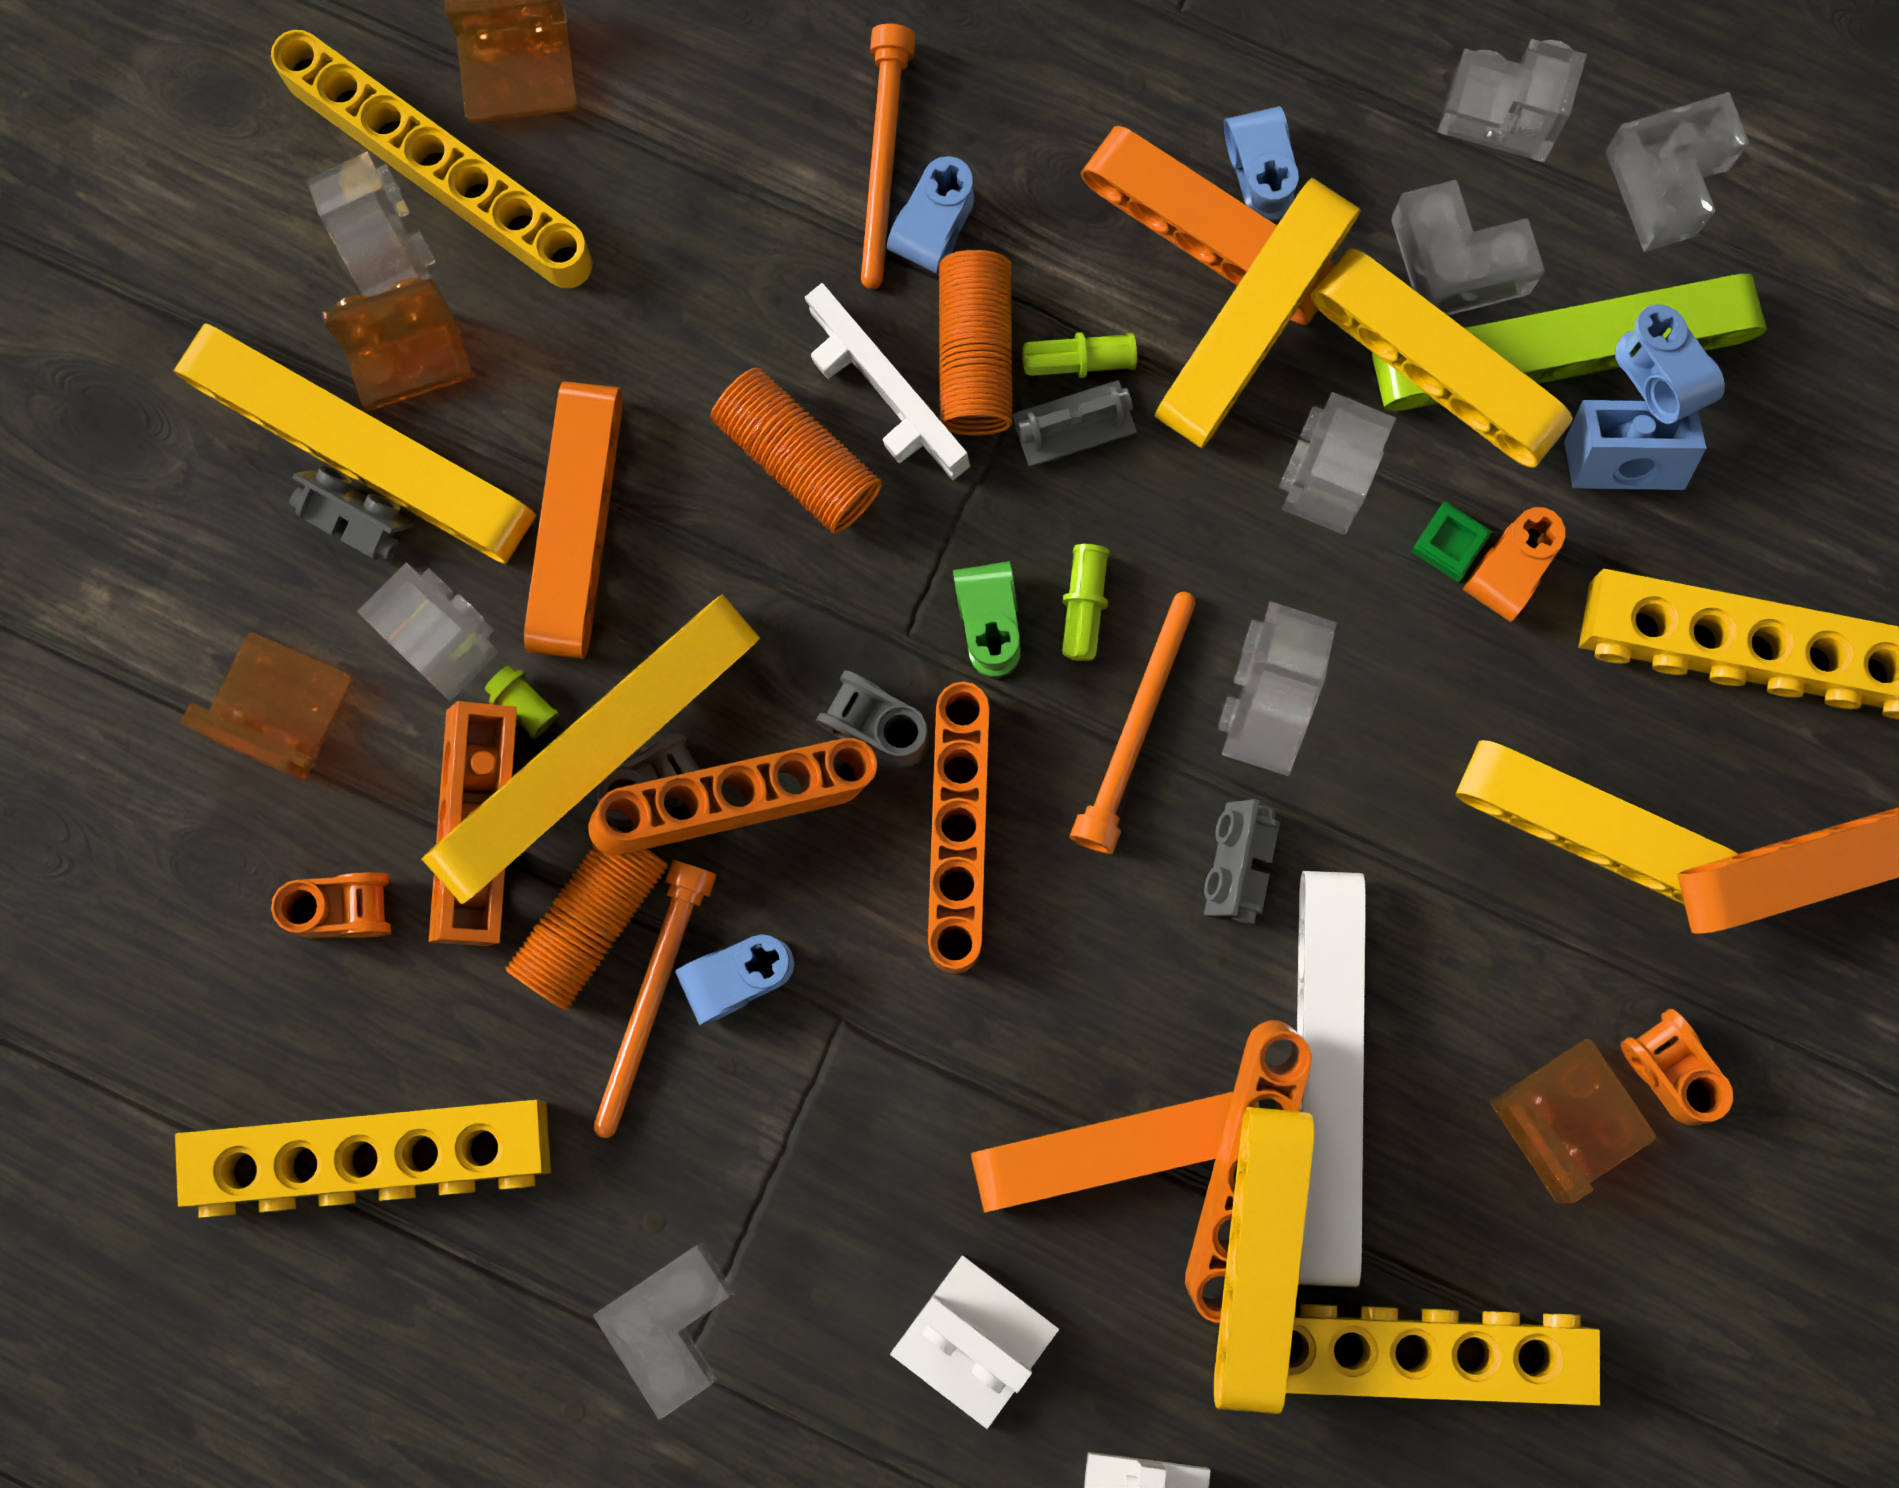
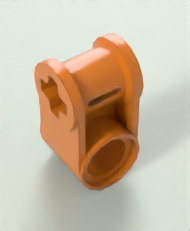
(1512, 567)
(345, 906)
(1676, 1067)

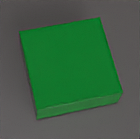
(1451, 541)

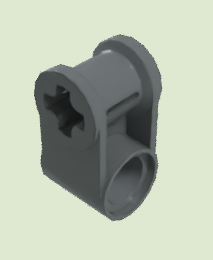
(869, 715)
(649, 766)

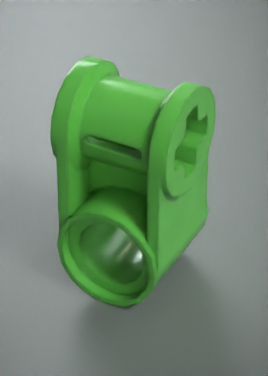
(989, 610)

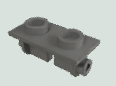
(1074, 423)
(370, 517)
(1243, 835)

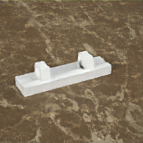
(851, 344)

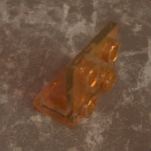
(512, 58)
(399, 342)
(273, 706)
(1573, 1121)

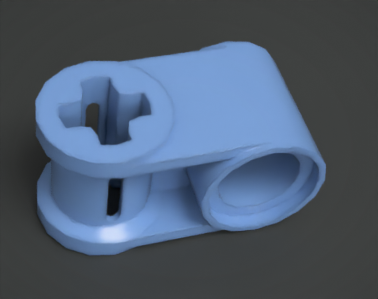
(1263, 156)
(931, 222)
(1669, 371)
(725, 978)

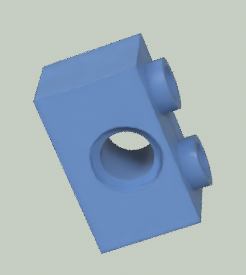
(1630, 449)

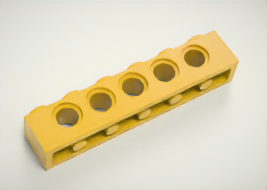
(1734, 619)
(209, 1157)
(1566, 1376)

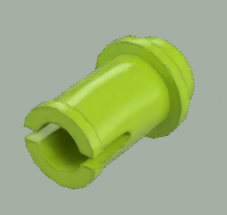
(532, 710)

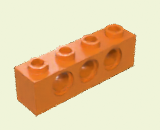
(474, 767)

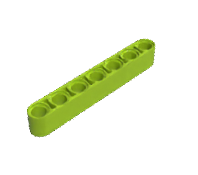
(1585, 336)

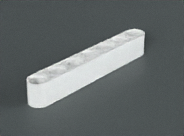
(1333, 1026)

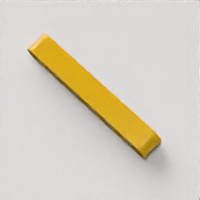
(416, 139)
(355, 443)
(590, 750)

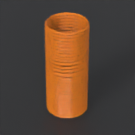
(976, 333)
(805, 460)
(584, 920)

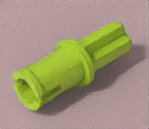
(1080, 355)
(1085, 602)

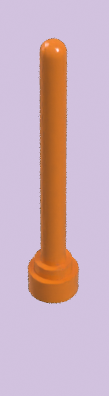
(892, 48)
(1098, 825)
(687, 889)

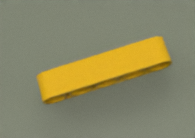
(1257, 312)
(1441, 358)
(1583, 819)
(1263, 1260)

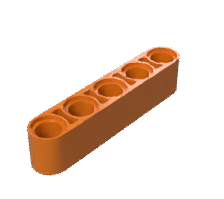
(1183, 208)
(573, 520)
(953, 799)
(710, 810)
(1791, 873)
(1254, 1083)
(1101, 1153)

